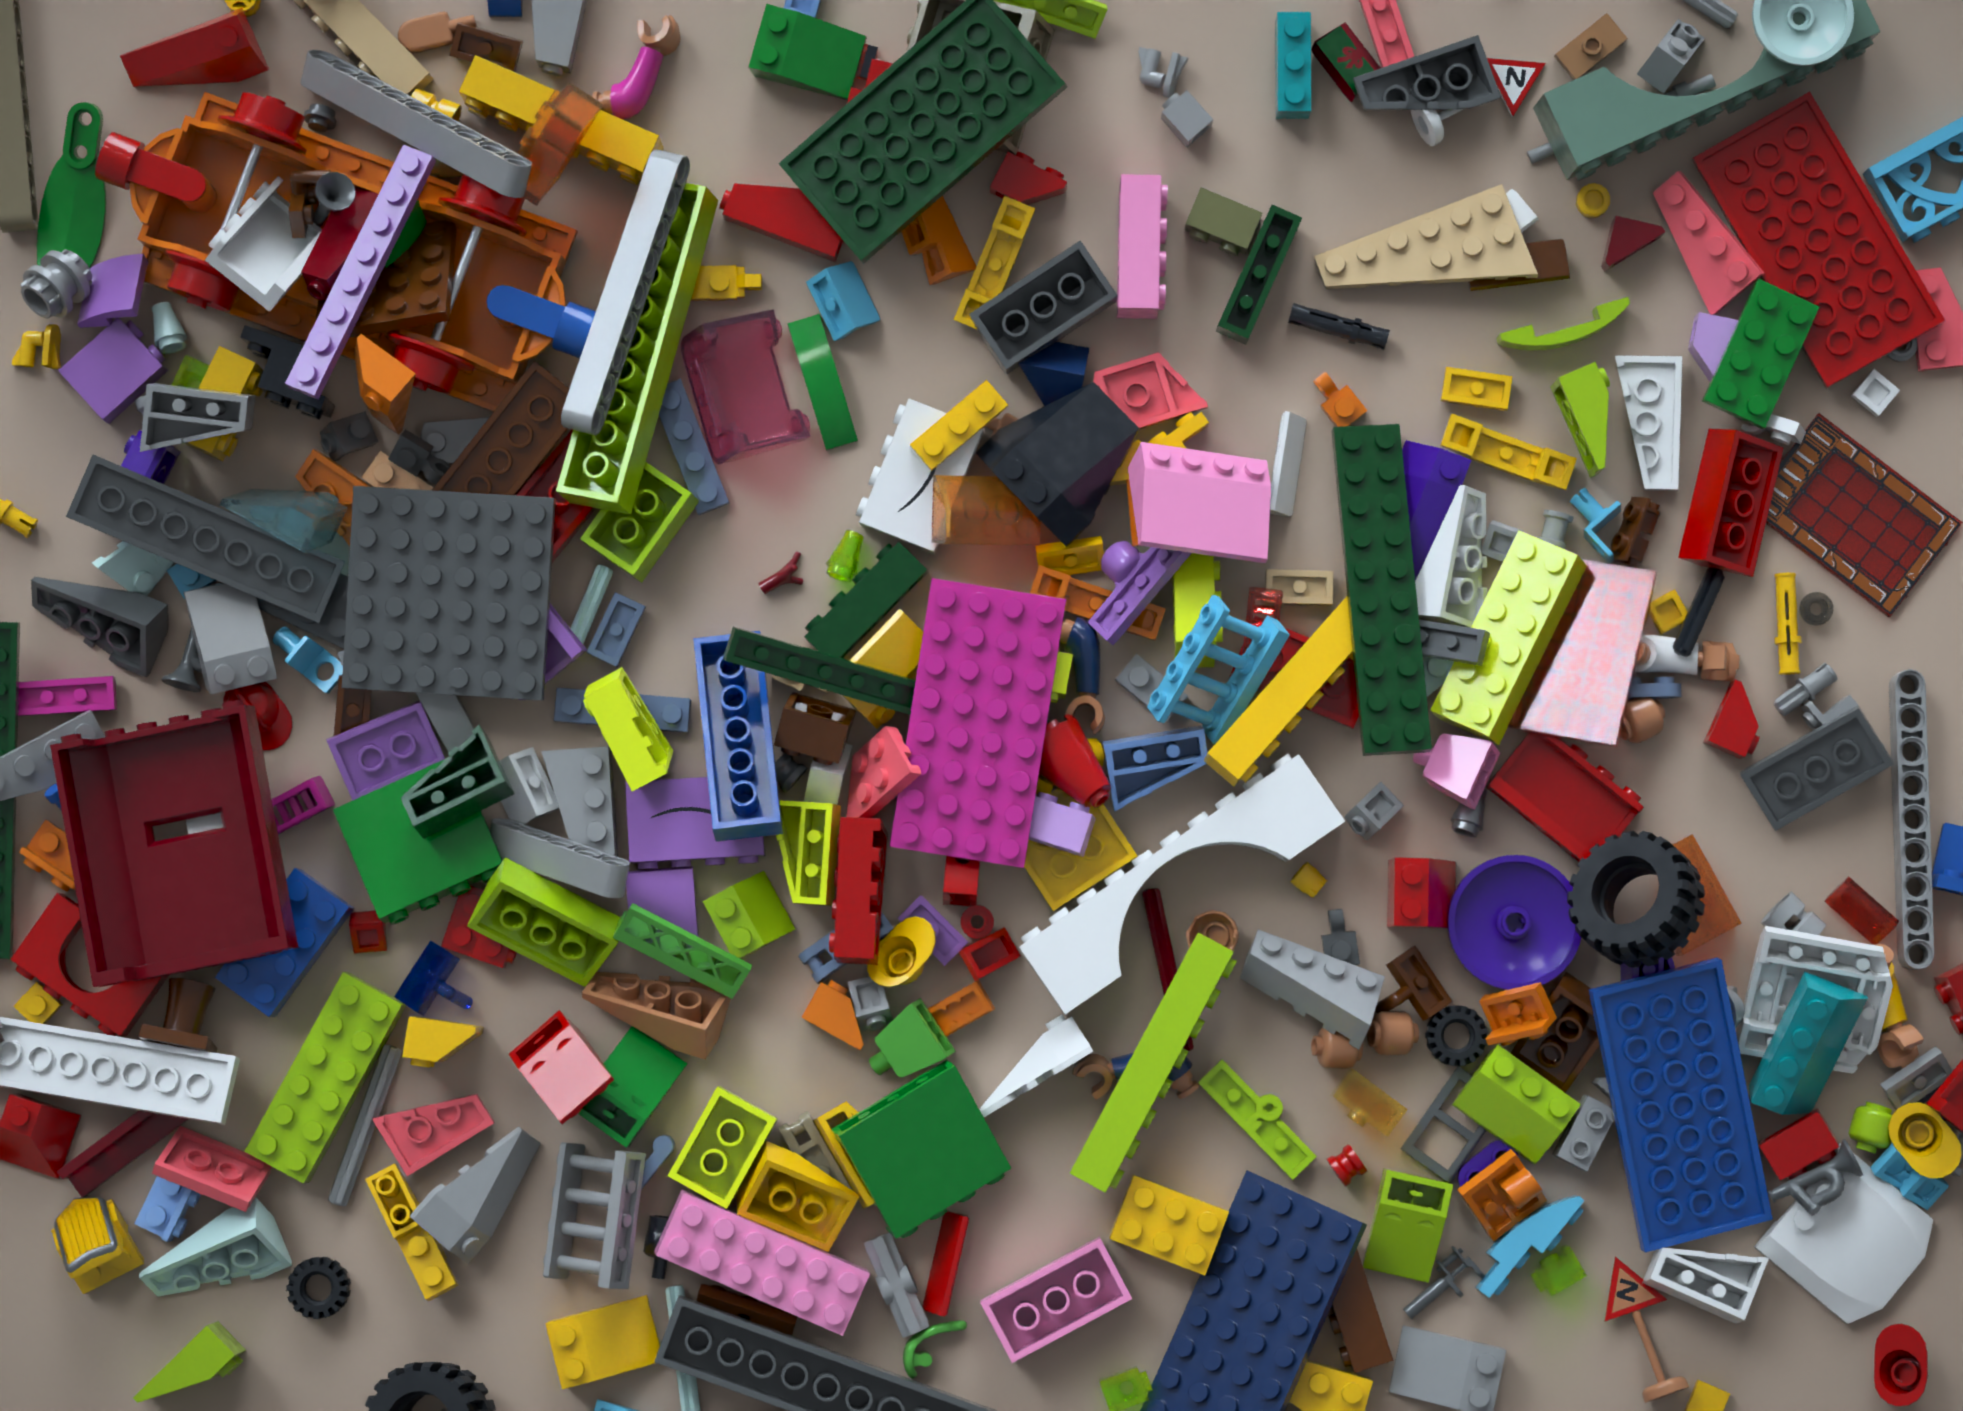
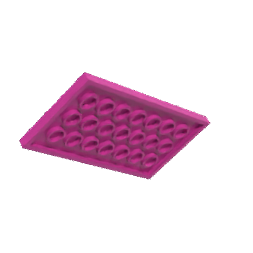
(978, 722)

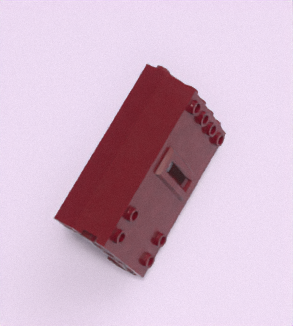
(183, 898)

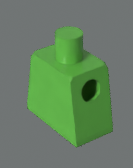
(910, 1042)

